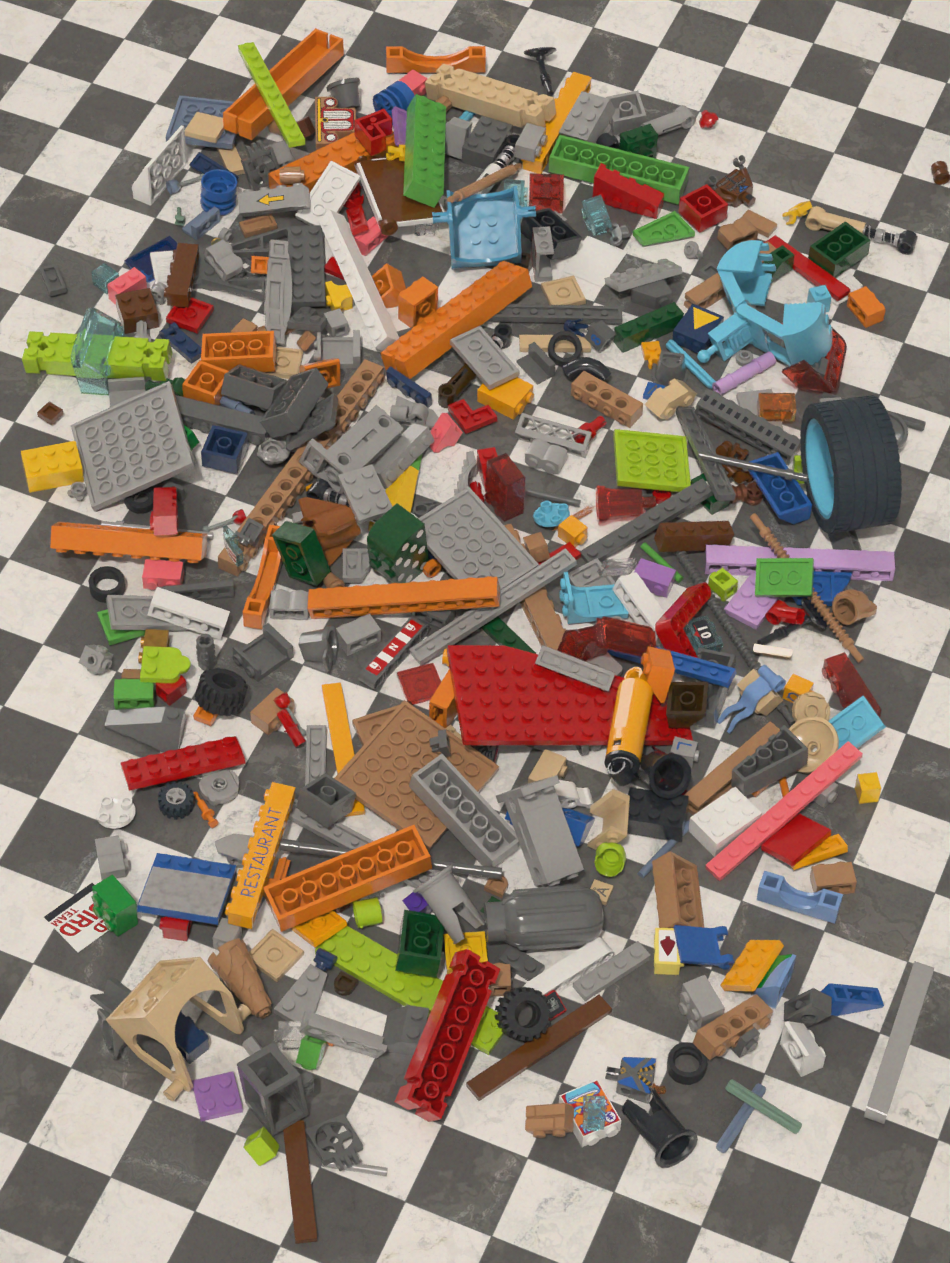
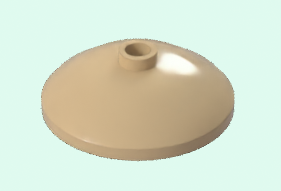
(816, 733)

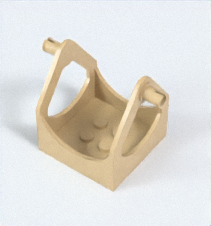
(156, 1004)

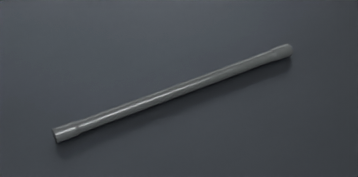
(483, 871)

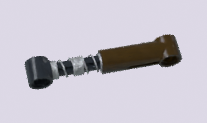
(465, 376)

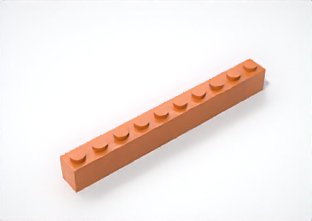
(404, 597)

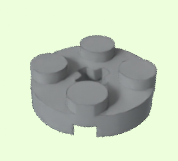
(219, 795)

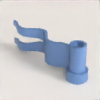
(752, 694)

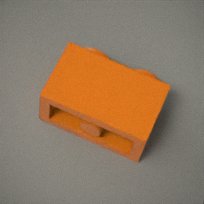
(866, 307)

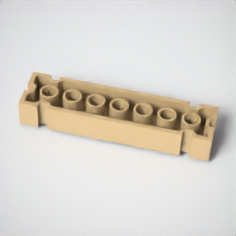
(490, 97)

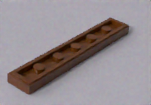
(300, 1183)

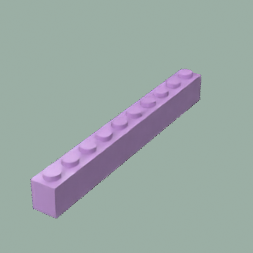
(862, 564)

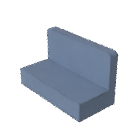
(202, 223)

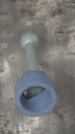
(173, 185)

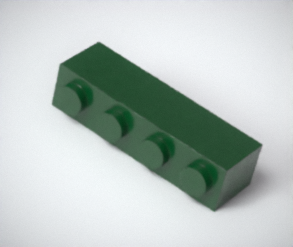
(647, 327)

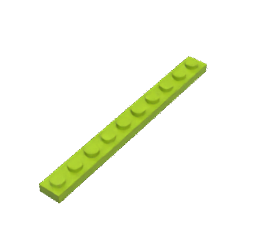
(271, 95)

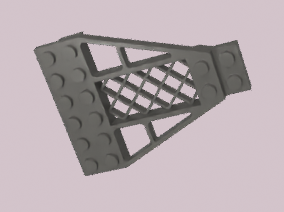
(306, 263)

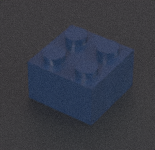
(224, 449)

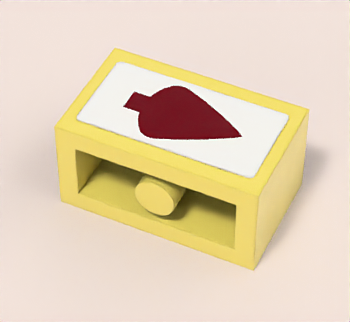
(666, 952)

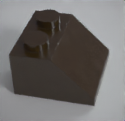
(686, 703)

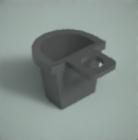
(346, 92)
(669, 366)
(320, 646)

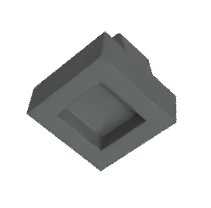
(441, 743)

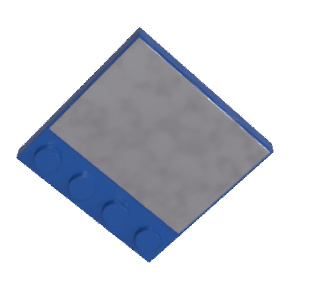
(187, 888)

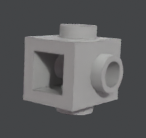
(96, 658)

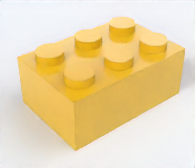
(52, 466)

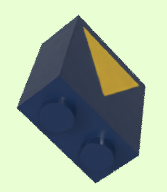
(694, 328)

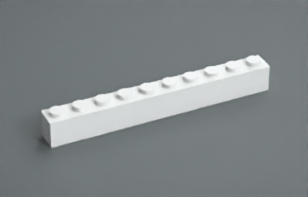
(359, 280)

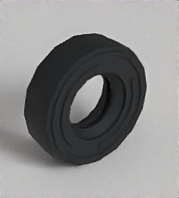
(140, 507)

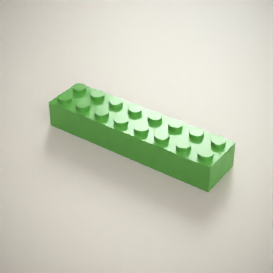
(424, 151)
(582, 159)

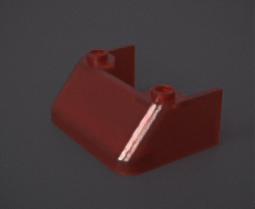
(808, 379)

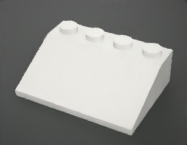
(161, 168)

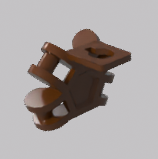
(728, 450)

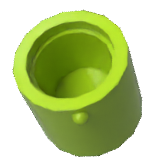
(367, 912)

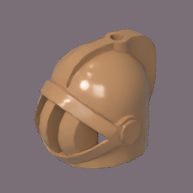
(852, 606)

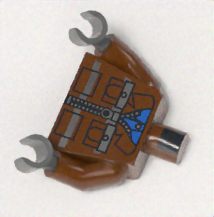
(735, 187)

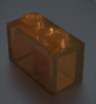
(776, 406)

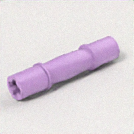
(744, 373)

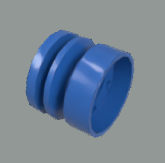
(396, 95)
(218, 190)

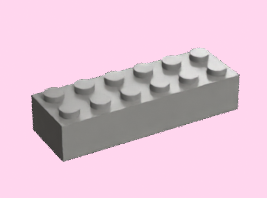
(464, 812)

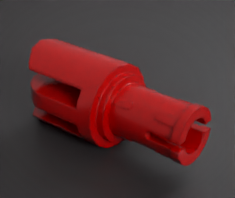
(592, 427)

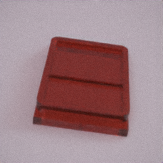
(624, 636)

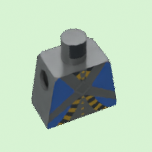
(633, 1077)

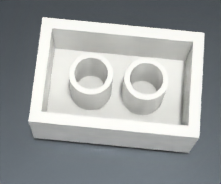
(723, 821)

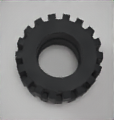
(221, 691)
(539, 1018)

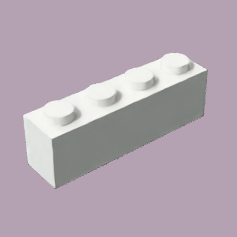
(638, 601)
(188, 613)

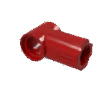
(782, 612)

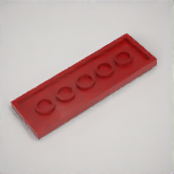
(182, 763)

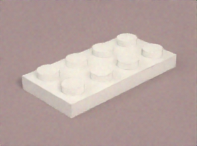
(329, 193)

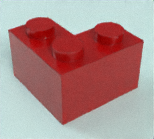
(372, 131)

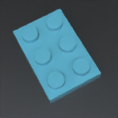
(857, 723)

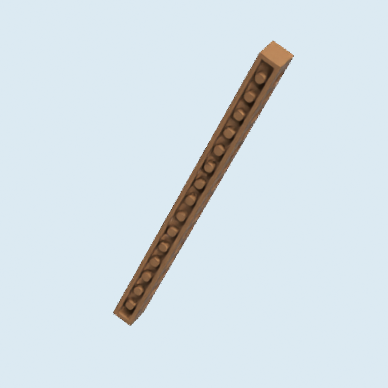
(294, 475)

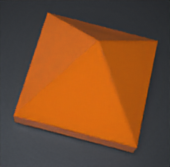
(259, 265)

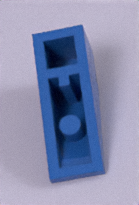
(852, 999)

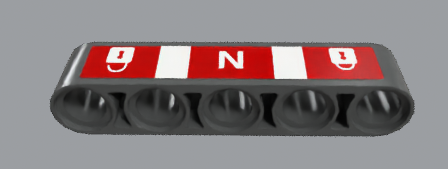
(393, 652)

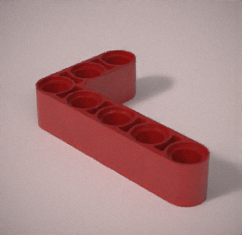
(671, 624)

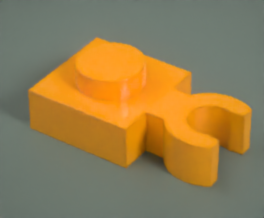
(651, 352)

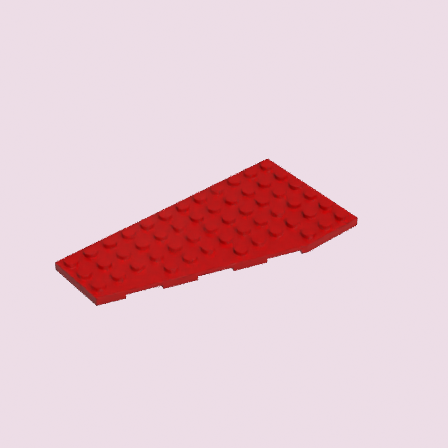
(518, 702)

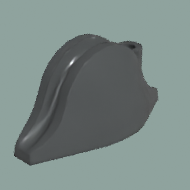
(112, 1039)

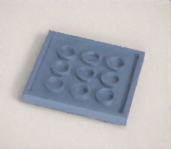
(185, 111)

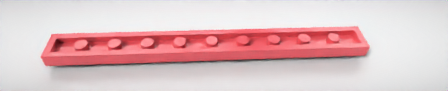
(783, 811)

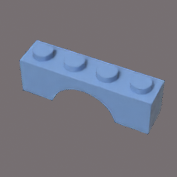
(821, 905)

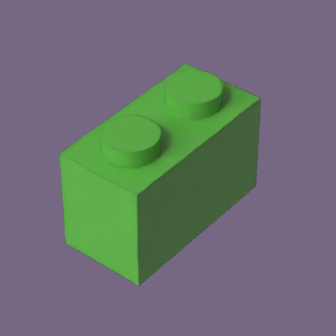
(133, 694)

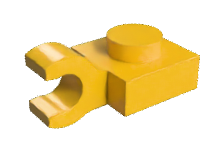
(394, 152)
(799, 209)

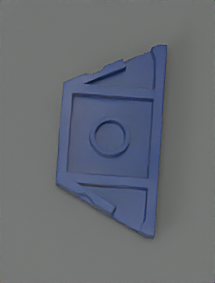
(828, 585)

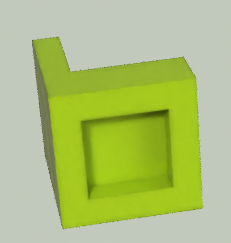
(261, 1146)

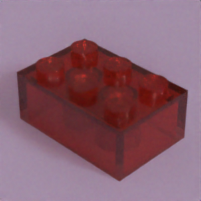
(504, 487)

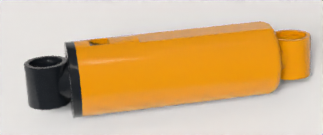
(628, 727)

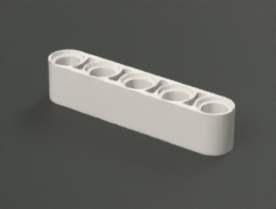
(572, 967)

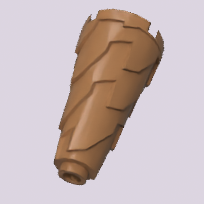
(240, 975)

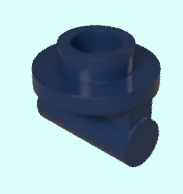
(324, 959)

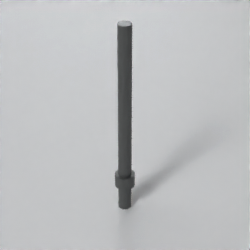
(789, 474)

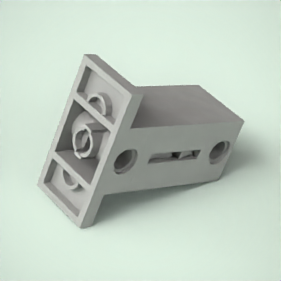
(354, 450)
(542, 832)

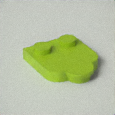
(163, 664)

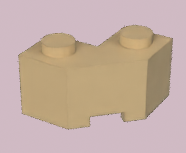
(666, 400)

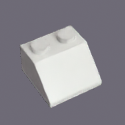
(801, 1048)

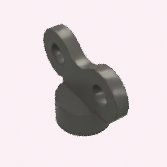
(618, 233)

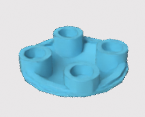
(551, 514)

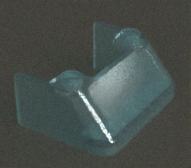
(92, 350)

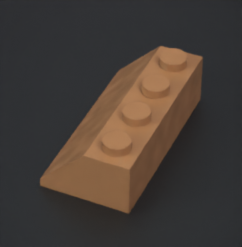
(677, 892)

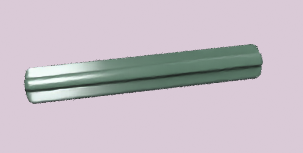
(763, 1106)

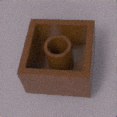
(135, 307)

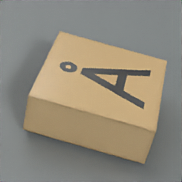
(603, 889)

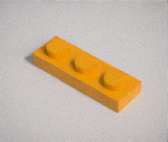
(829, 848)

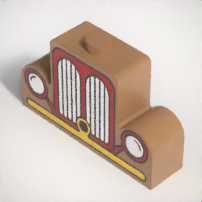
(332, 122)

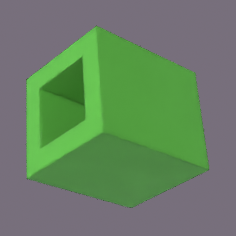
(311, 1052)

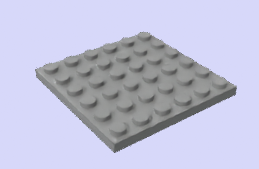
(132, 446)

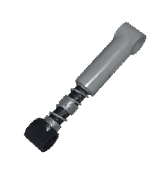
(679, 118)

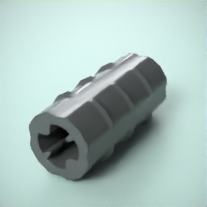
(205, 651)

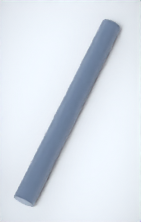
(665, 849)

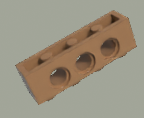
(606, 399)
(726, 1030)

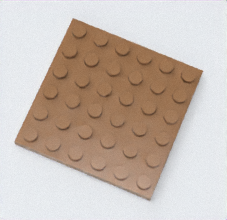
(389, 759)

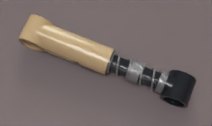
(819, 219)

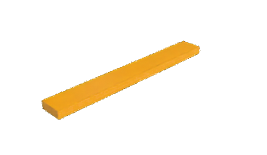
(339, 732)

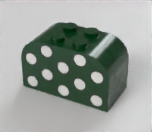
(398, 545)

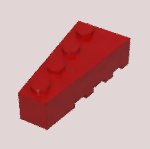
(627, 193)
(165, 511)

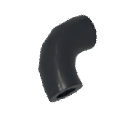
(592, 366)

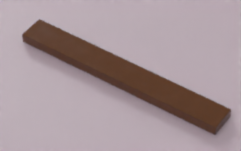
(538, 1048)

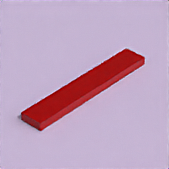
(812, 271)

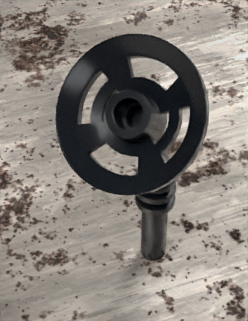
(540, 54)
(811, 615)

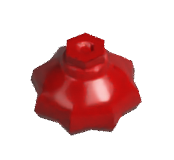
(708, 119)

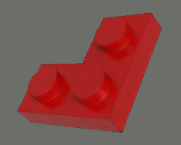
(469, 419)

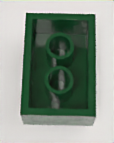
(839, 249)
(301, 553)
(419, 944)

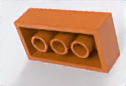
(248, 349)

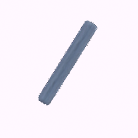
(738, 1121)

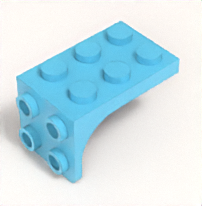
(589, 603)

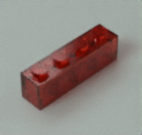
(846, 681)

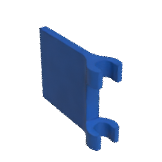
(701, 945)

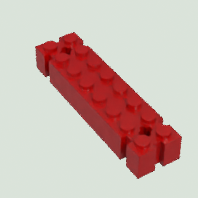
(447, 1035)

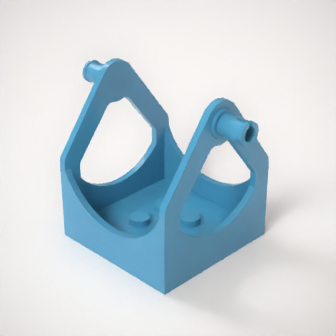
(485, 228)

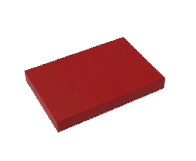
(796, 840)

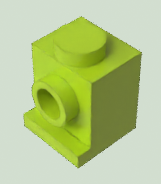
(723, 584)

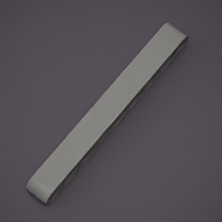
(899, 1042)

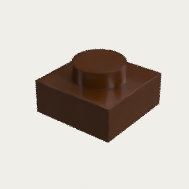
(50, 413)

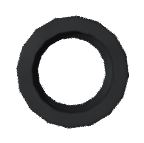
(564, 335)
(106, 573)
(679, 1076)

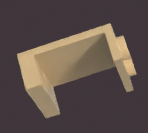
(614, 811)

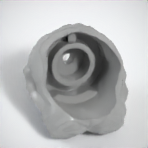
(273, 451)

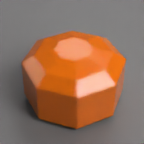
(432, 568)

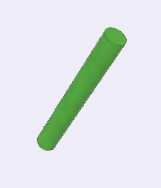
(659, 560)

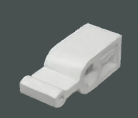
(572, 796)

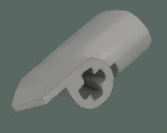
(413, 413)
(234, 847)

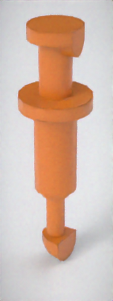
(207, 814)

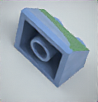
(776, 980)

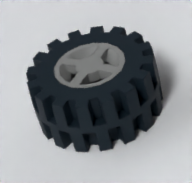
(172, 793)

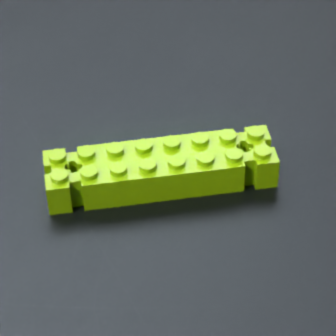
(127, 357)

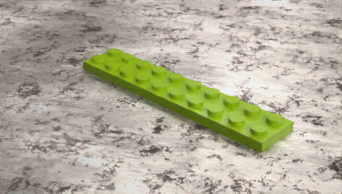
(377, 967)

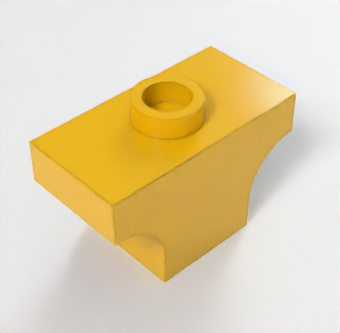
(338, 296)

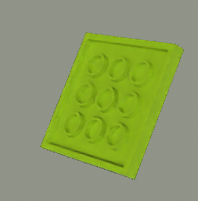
(651, 460)

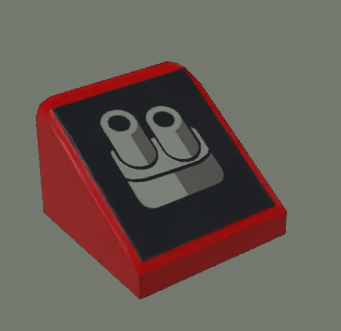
(557, 1006)

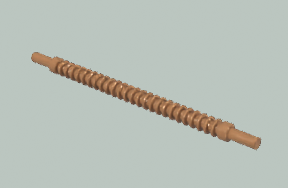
(484, 183)
(848, 643)

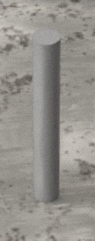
(363, 1168)

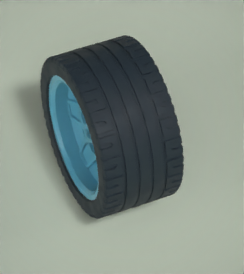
(851, 464)

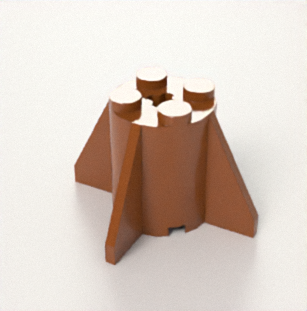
(333, 524)

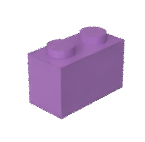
(656, 577)

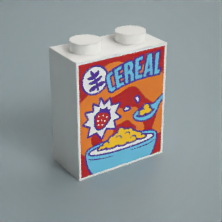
(575, 1099)

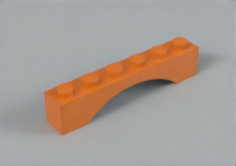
(403, 60)
(259, 598)

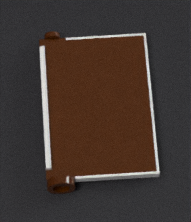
(384, 189)

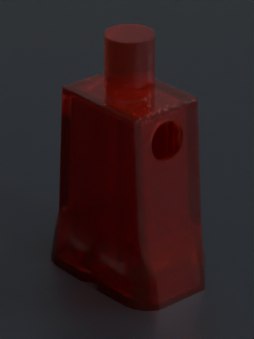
(620, 503)
(581, 643)

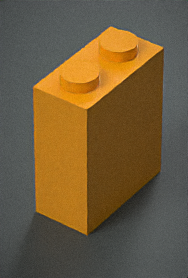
(508, 397)

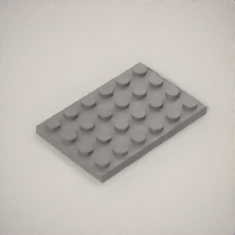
(474, 542)

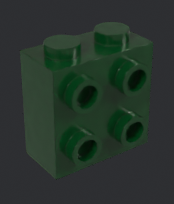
(640, 141)

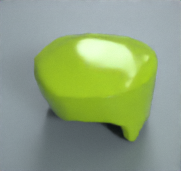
(609, 859)

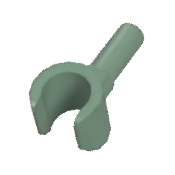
(180, 220)

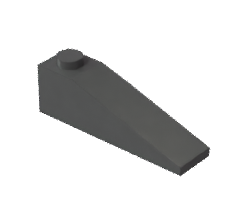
(154, 726)

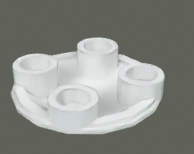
(115, 811)

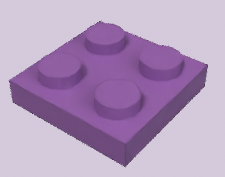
(217, 1096)

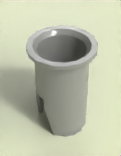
(442, 895)

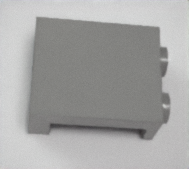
(344, 348)

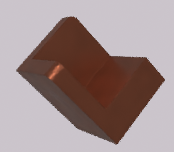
(306, 126)

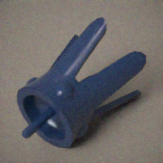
(573, 326)

